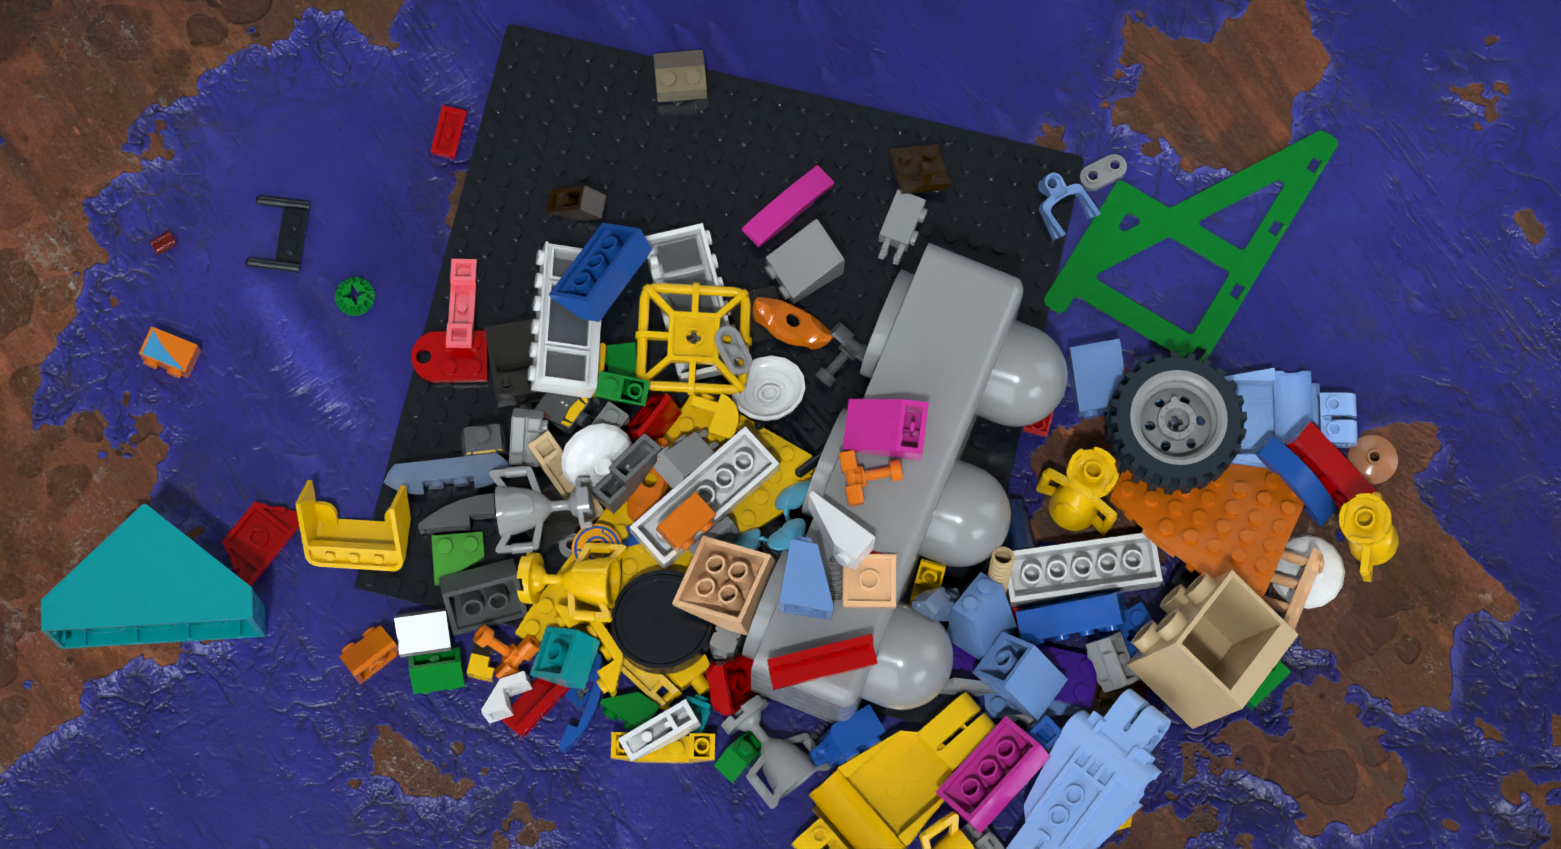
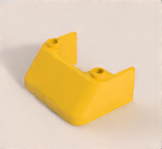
(353, 542)

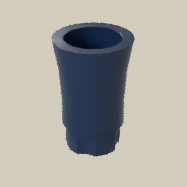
(1020, 532)

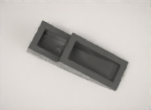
(627, 473)
(459, 515)

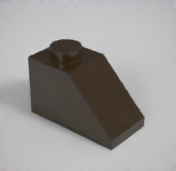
(577, 203)

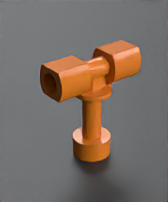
(857, 477)
(511, 655)

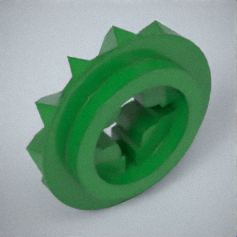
(365, 300)

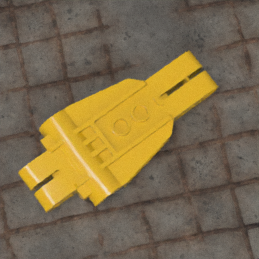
(892, 787)

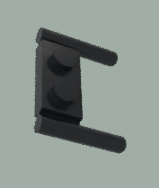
(291, 234)
(810, 429)

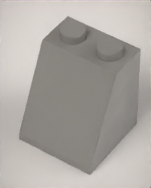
(805, 263)

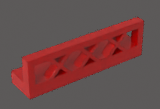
(822, 662)

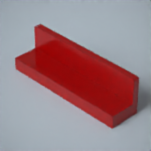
(1328, 465)
(534, 705)

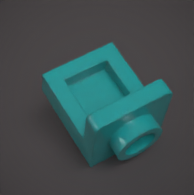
(701, 709)

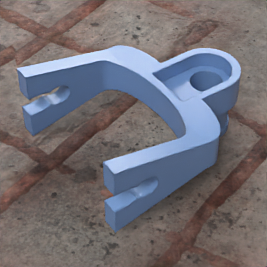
(1056, 192)

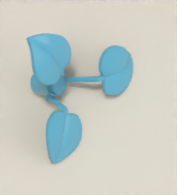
(789, 498)

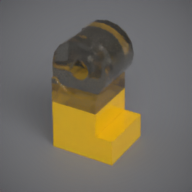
(480, 663)

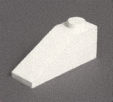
(844, 537)
(660, 731)

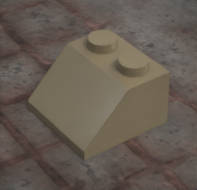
(680, 76)

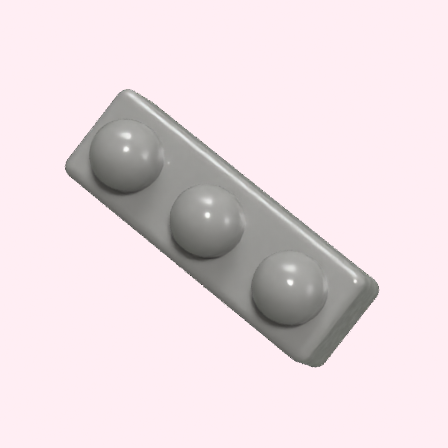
(944, 342)

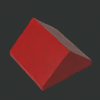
(654, 418)

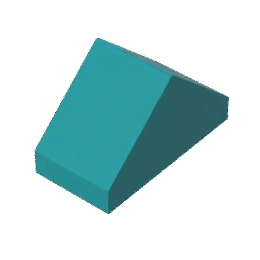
(149, 589)

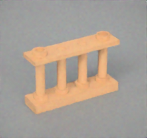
(1313, 566)

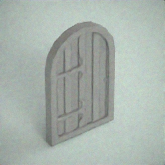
(958, 686)

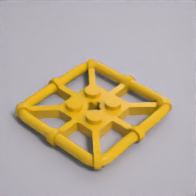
(681, 325)

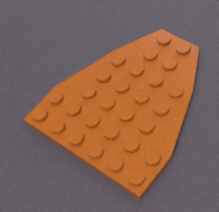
(1226, 526)

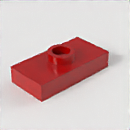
(448, 132)

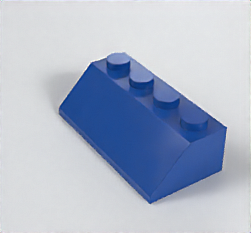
(601, 271)
(1072, 616)

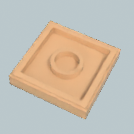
(871, 583)

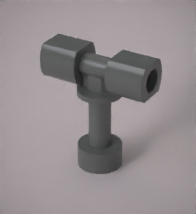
(849, 349)

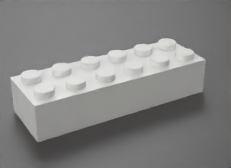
(720, 481)
(1083, 569)

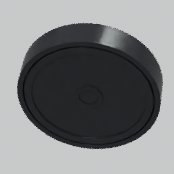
(653, 630)

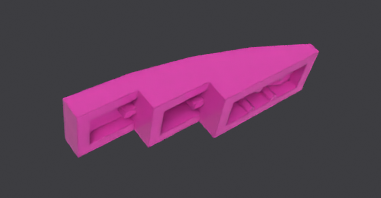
(787, 206)

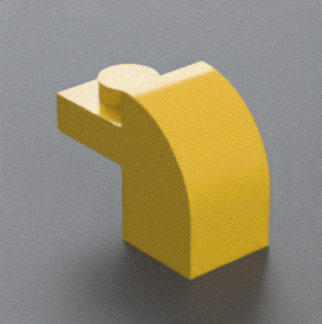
(726, 415)

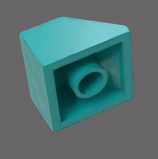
(565, 657)

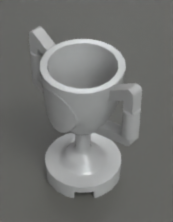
(525, 508)
(780, 759)

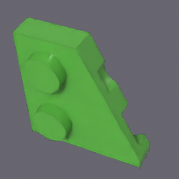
(456, 552)

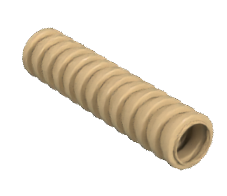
(1001, 566)

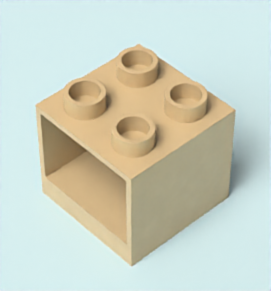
(1210, 647)

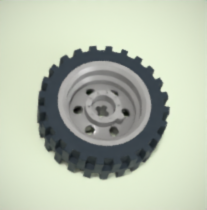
(1208, 397)

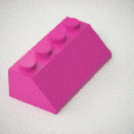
(993, 774)

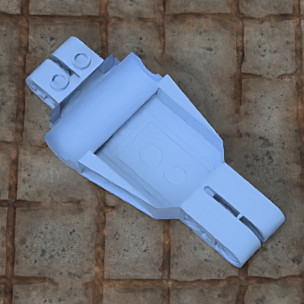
(1281, 406)
(1093, 776)

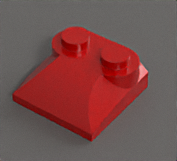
(729, 684)

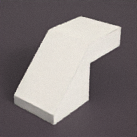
(498, 704)

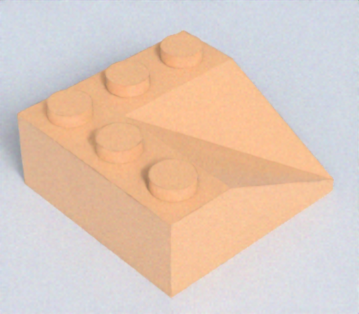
(725, 584)

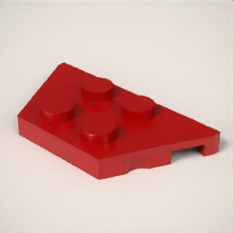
(259, 539)

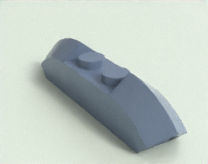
(445, 471)
(936, 603)

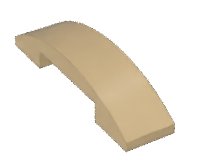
(548, 456)

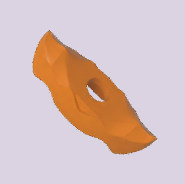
(773, 314)
(646, 497)

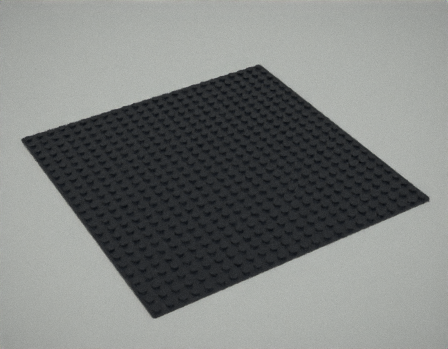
(592, 118)

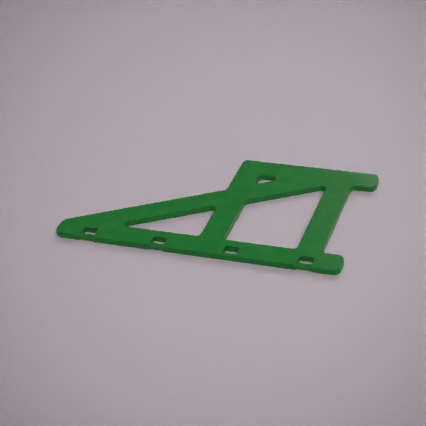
(1107, 245)

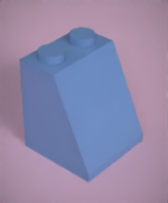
(1094, 376)
(805, 583)
(980, 617)
(1020, 675)

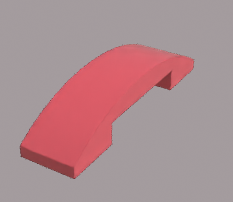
(462, 303)

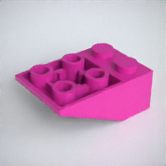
(886, 427)

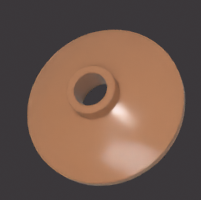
(1374, 471)

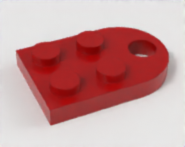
(451, 364)

